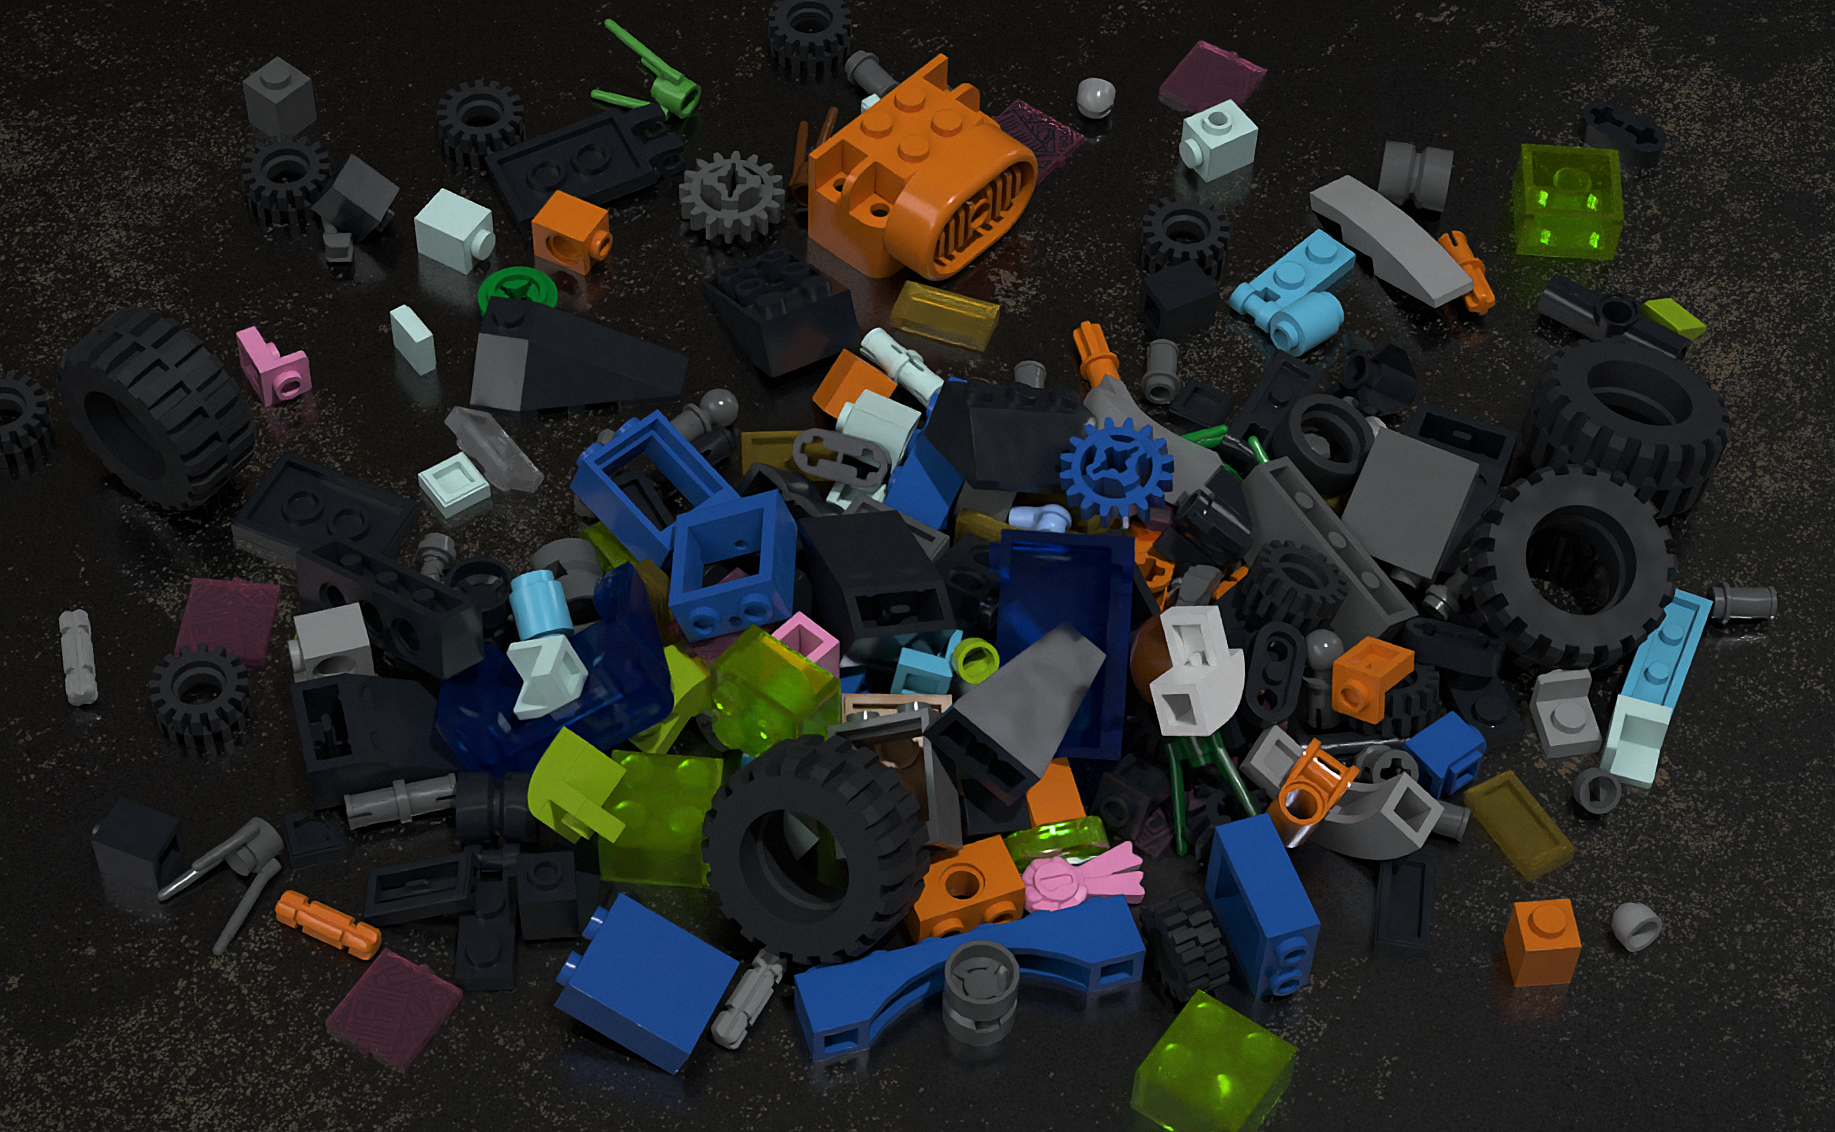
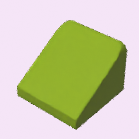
(1674, 317)

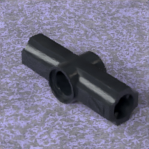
(1607, 316)

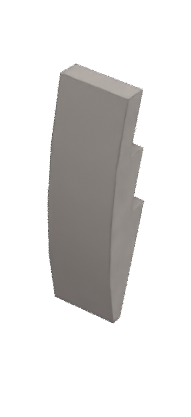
(1394, 241)

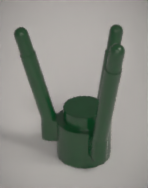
(1199, 752)

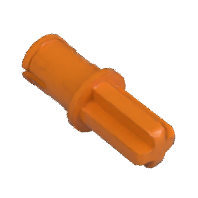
(1481, 297)
(1094, 354)

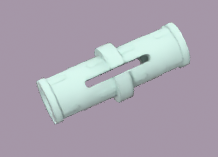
(901, 365)

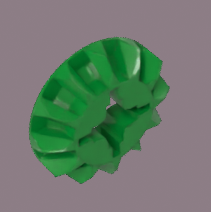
(518, 283)

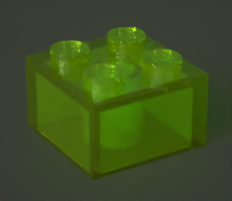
(1567, 202)
(769, 694)
(664, 813)
(1213, 1071)

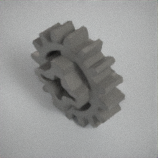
(732, 197)

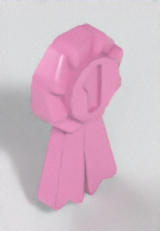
(1059, 885)

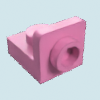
(271, 375)

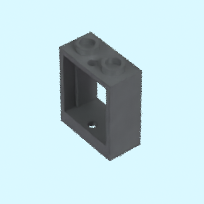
(909, 722)

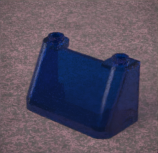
(1091, 587)
(622, 696)

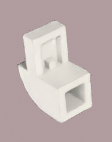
(1205, 675)

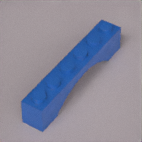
(1075, 946)

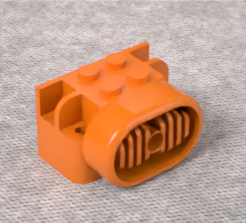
(920, 180)

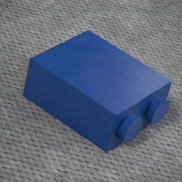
(644, 982)

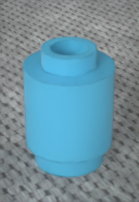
(1306, 323)
(540, 606)

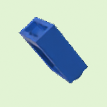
(673, 457)
(725, 533)
(1262, 906)

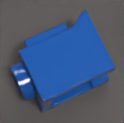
(1446, 755)

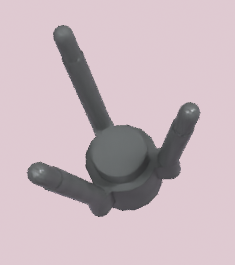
(246, 851)

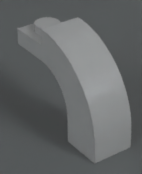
(1191, 461)
(1368, 819)

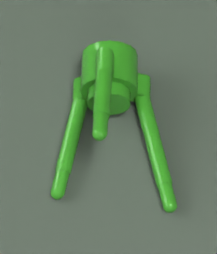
(671, 89)

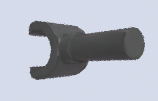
(337, 245)

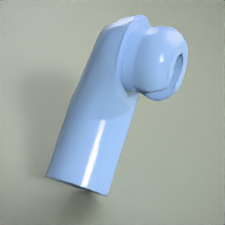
(1045, 519)

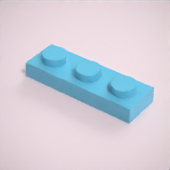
(1668, 653)

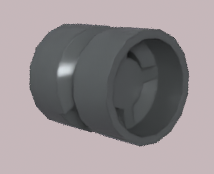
(1415, 175)
(578, 569)
(980, 992)

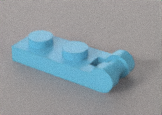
(1305, 269)

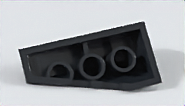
(552, 359)

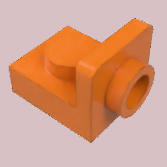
(1365, 676)

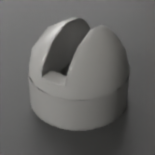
(1095, 98)
(1635, 925)

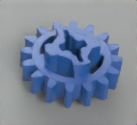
(1114, 478)

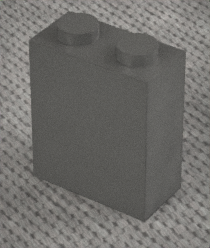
(1409, 506)

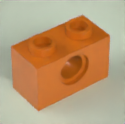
(979, 872)

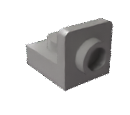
(1564, 713)

